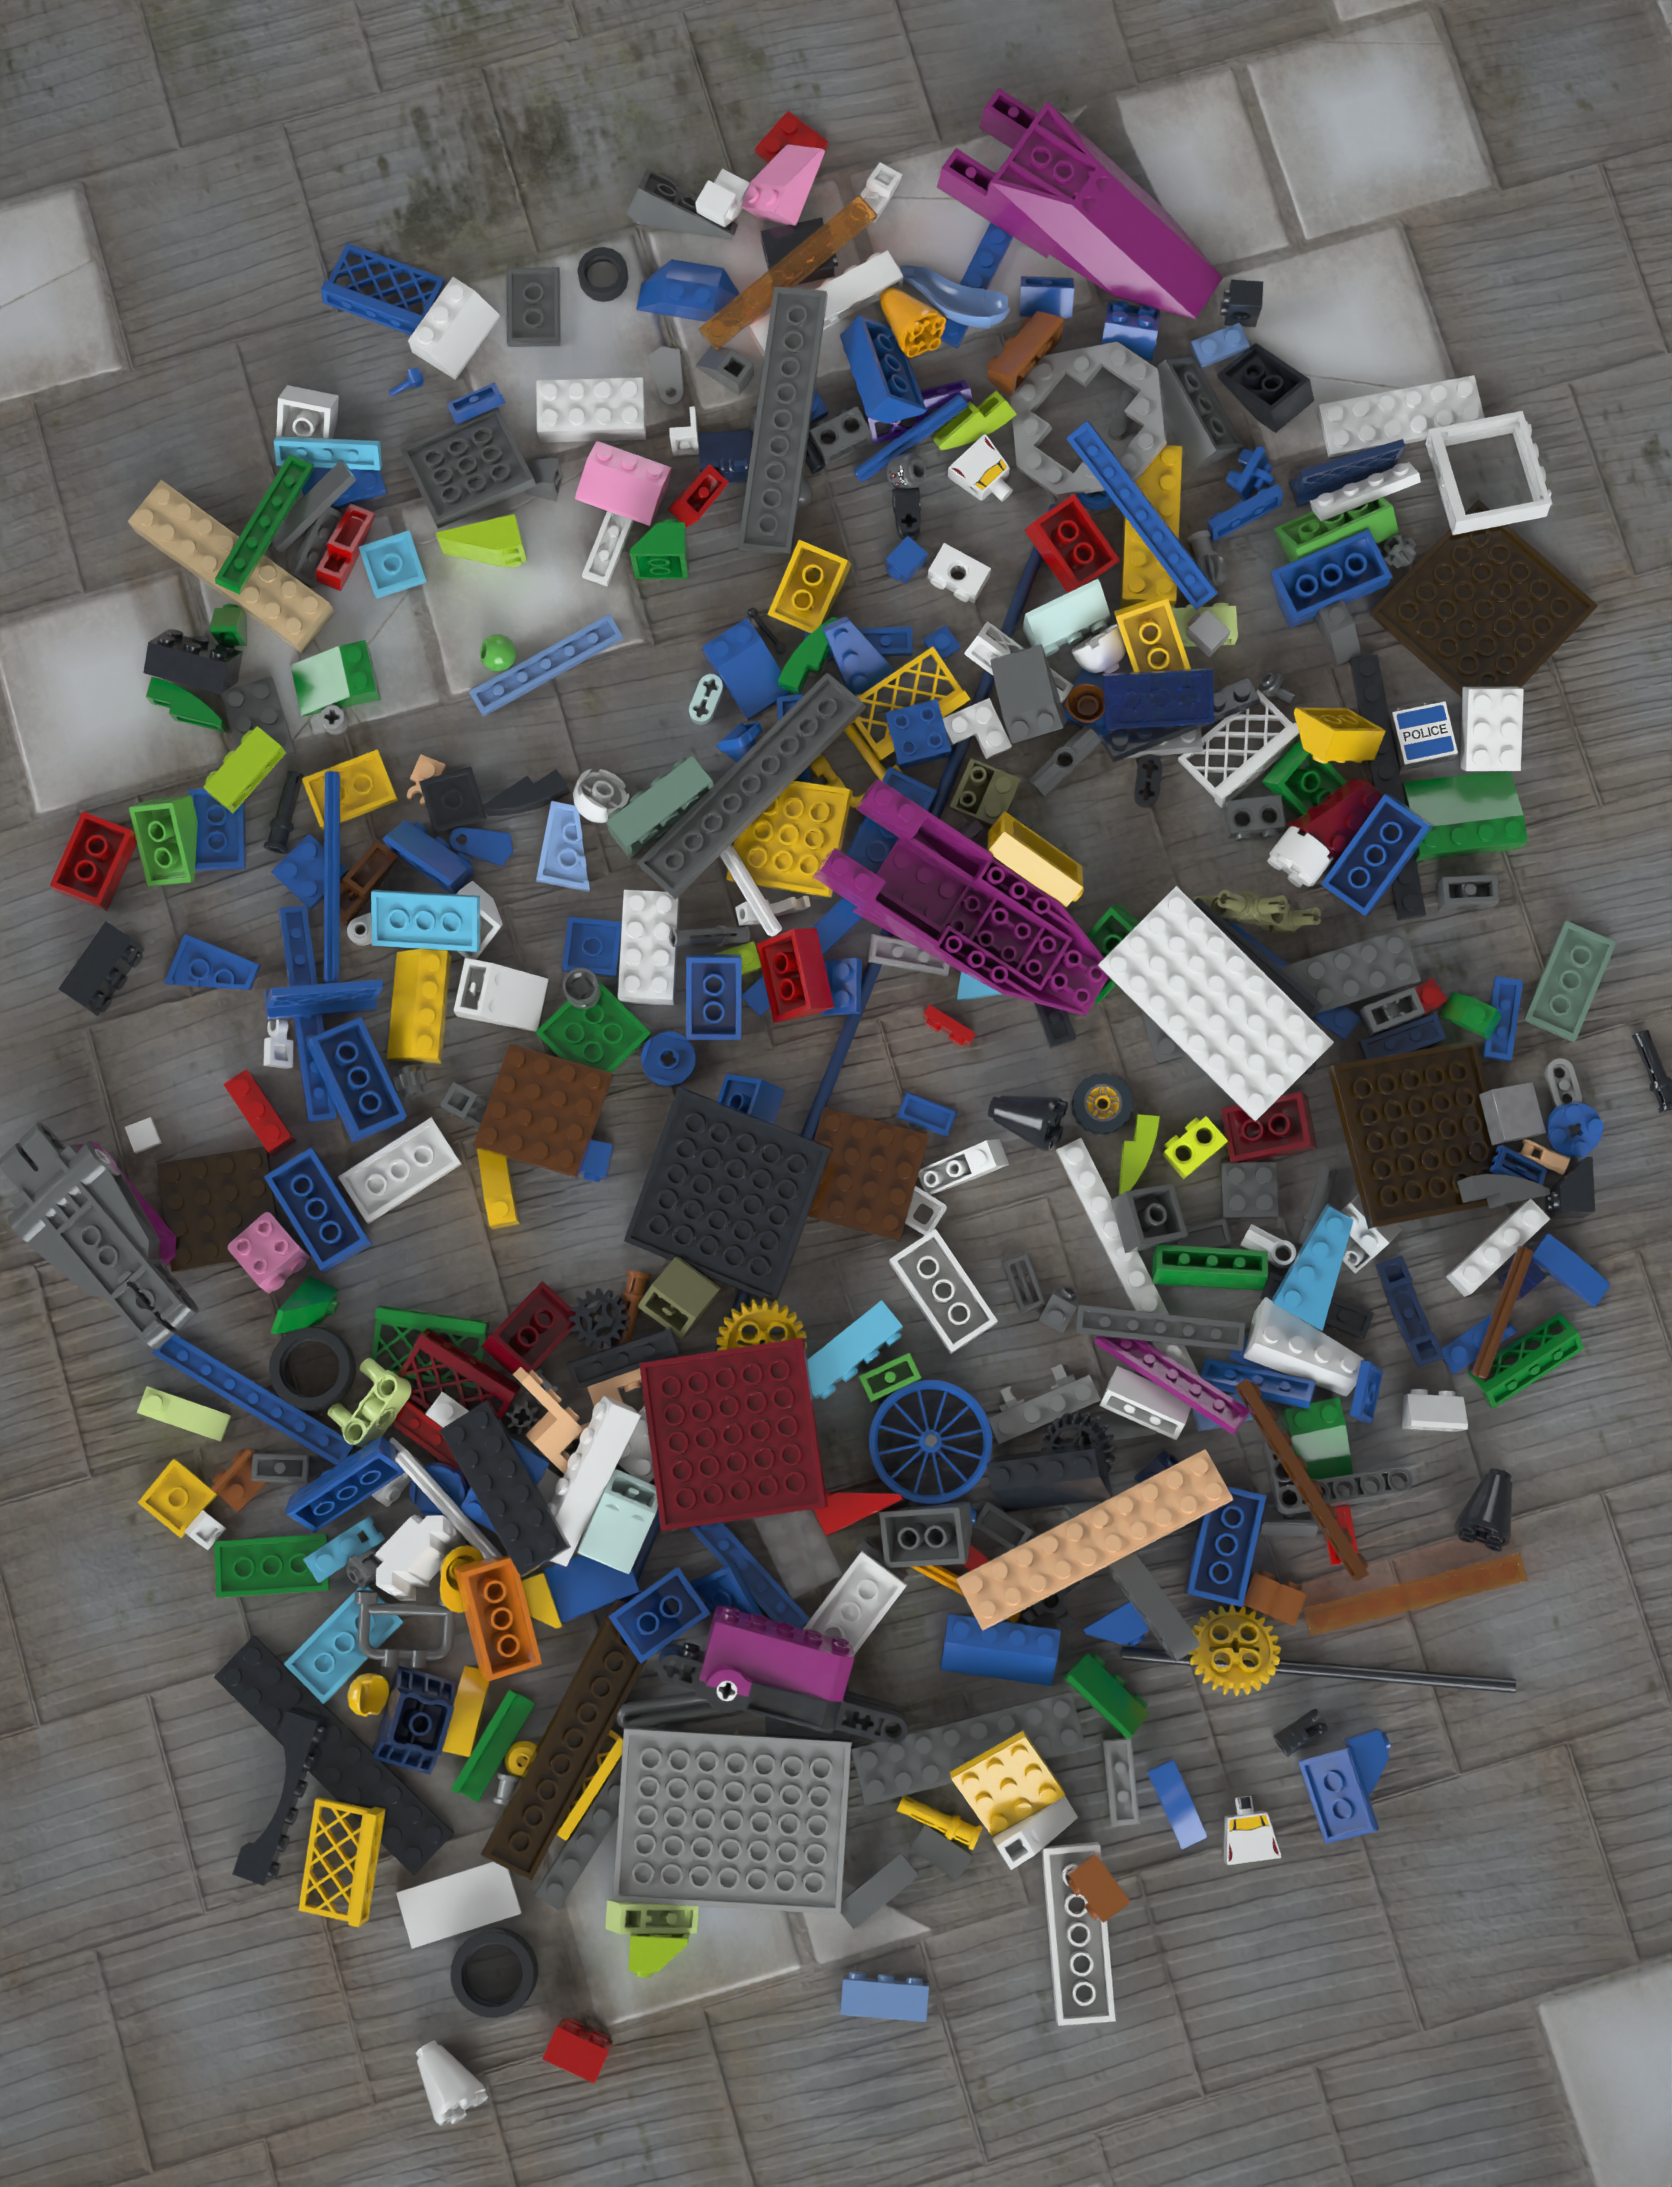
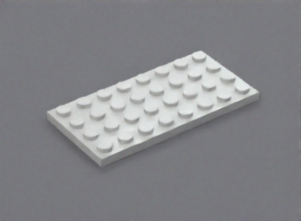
(1215, 1003)

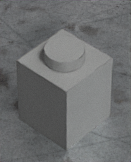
(1207, 632)

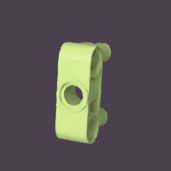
(376, 1410)

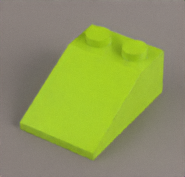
(488, 542)

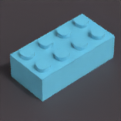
(851, 1348)

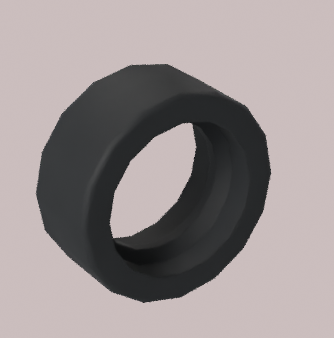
(598, 255)

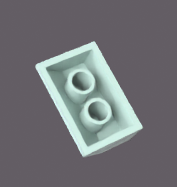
(1067, 618)

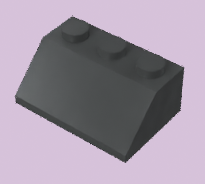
(926, 1534)

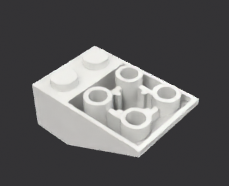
(500, 995)

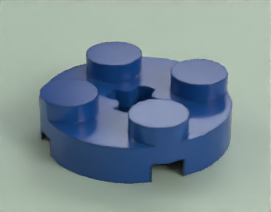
(659, 1046)
(1580, 1143)
(449, 1479)

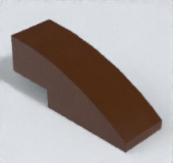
(364, 878)

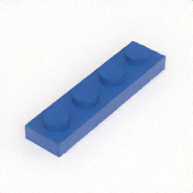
(888, 641)
(1273, 1385)

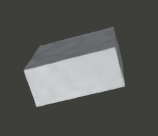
(1512, 1113)

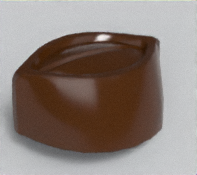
(1085, 703)

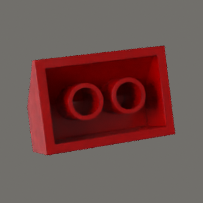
(795, 975)

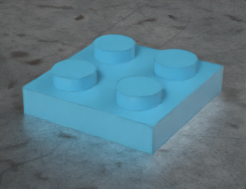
(392, 564)

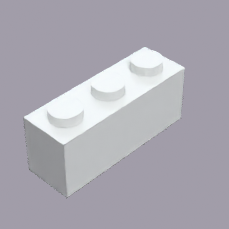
(1145, 1403)

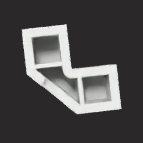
(722, 199)

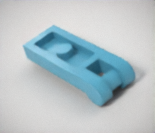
(338, 1551)

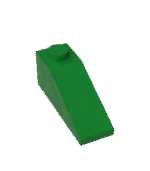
(306, 1306)

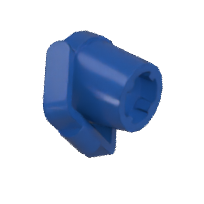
(740, 740)

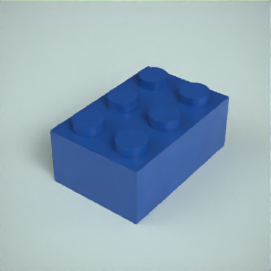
(713, 997)

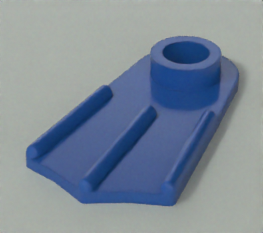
(483, 844)

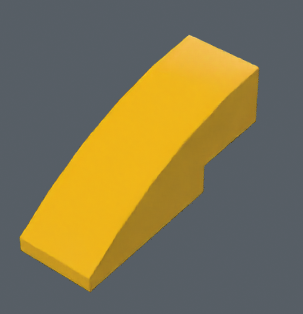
(467, 1713)

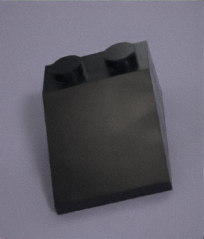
(1267, 387)

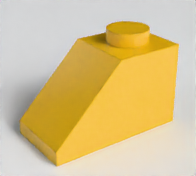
(540, 1600)

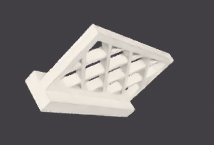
(1254, 766)

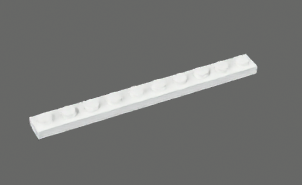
(1128, 1266)

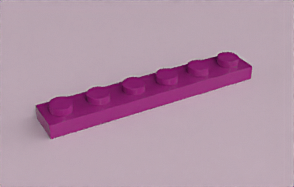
(1177, 1381)

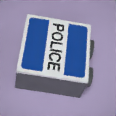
(1423, 735)

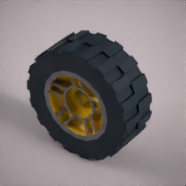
(1108, 1089)

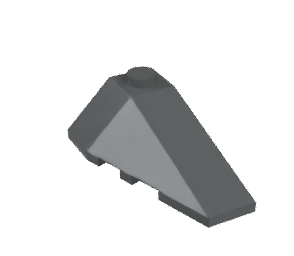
(664, 207)

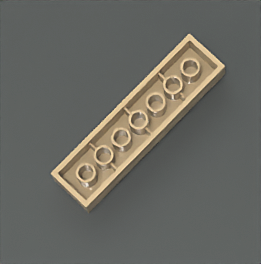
(203, 546)

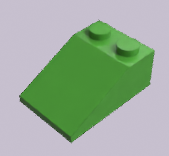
(166, 839)

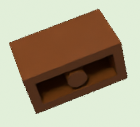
(1098, 1887)

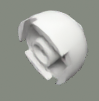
(1101, 651)
(599, 795)

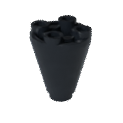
(1030, 1118)
(1488, 1512)

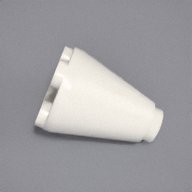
(448, 2084)

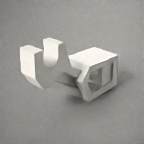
(791, 905)

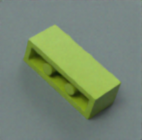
(244, 769)

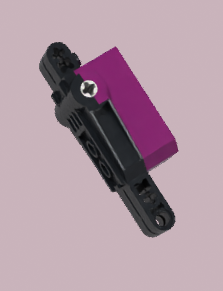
(780, 1675)

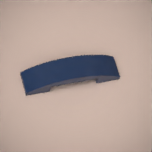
(1408, 1312)

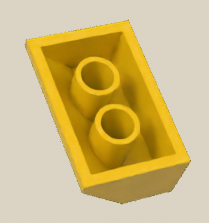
(1337, 734)

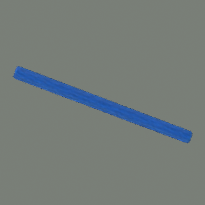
(332, 877)

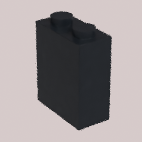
(782, 240)

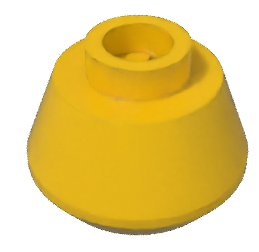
(515, 1756)

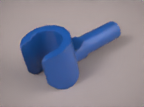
(415, 380)

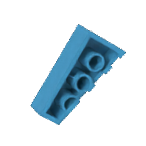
(1314, 1272)

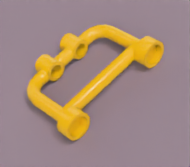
(821, 765)

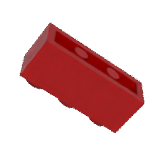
(259, 1112)

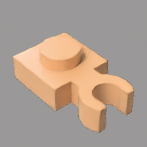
(423, 770)

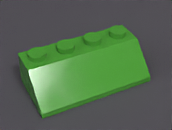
(1309, 534)

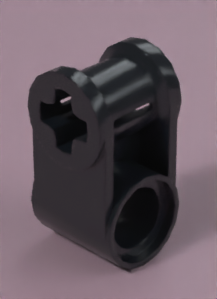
(907, 510)

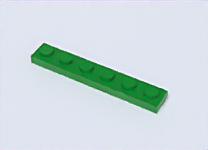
(264, 524)

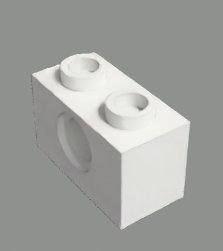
(952, 560)

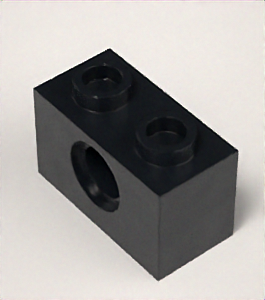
(1242, 303)

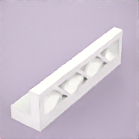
(985, 649)

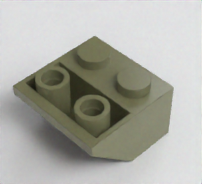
(984, 794)
(679, 1297)

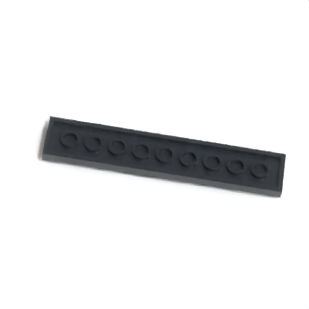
(342, 1759)

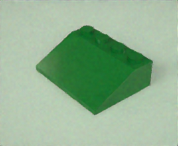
(1468, 814)

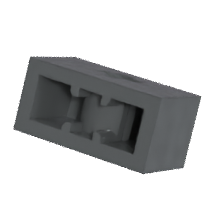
(1391, 1012)

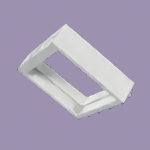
(1481, 429)

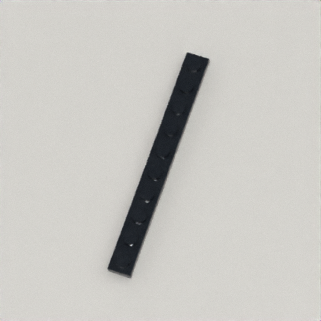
(1386, 774)

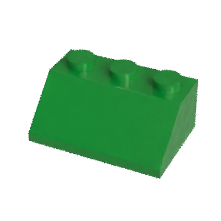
(662, 552)
(1107, 1694)

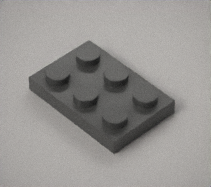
(258, 706)

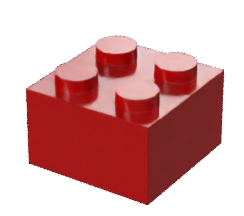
(578, 2049)

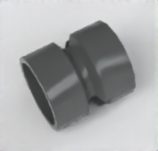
(581, 988)

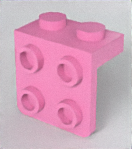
(268, 1253)

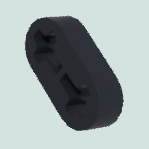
(1154, 782)

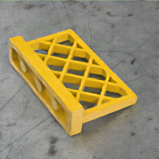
(947, 703)
(365, 1864)

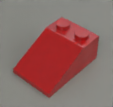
(850, 1508)

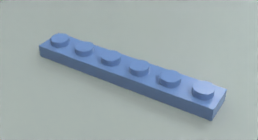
(546, 665)

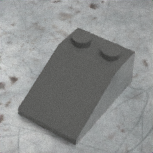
(1028, 694)

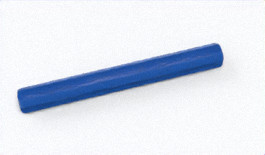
(911, 438)

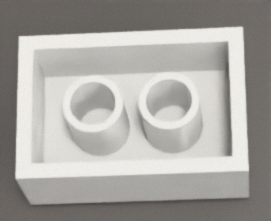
(1491, 728)

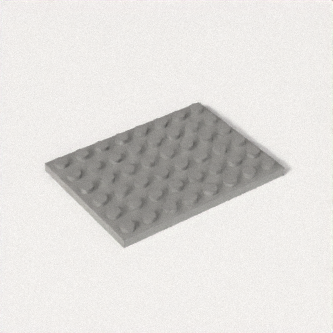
(732, 1820)

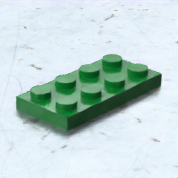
(266, 1566)

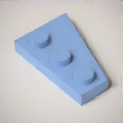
(562, 851)

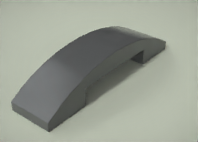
(464, 1104)

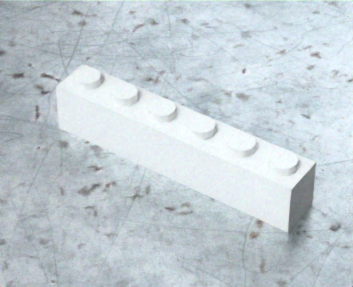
(846, 293)
(591, 1469)

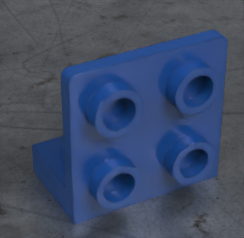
(918, 734)

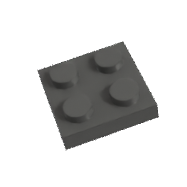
(1249, 1190)

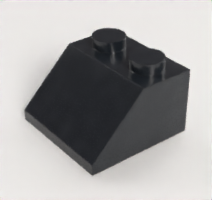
(1573, 1193)

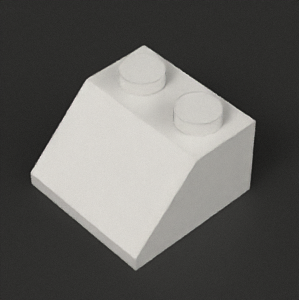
(306, 413)
(1434, 1412)

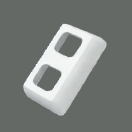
(938, 1207)

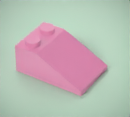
(783, 185)

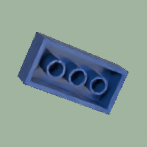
(1377, 854)
(356, 1079)
(318, 1210)
(1226, 1549)

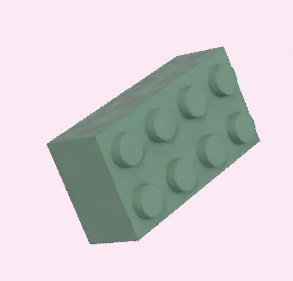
(659, 807)

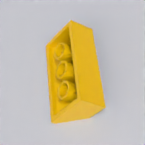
(419, 1006)

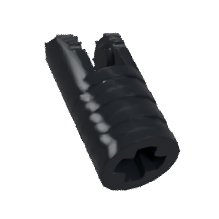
(1295, 1736)

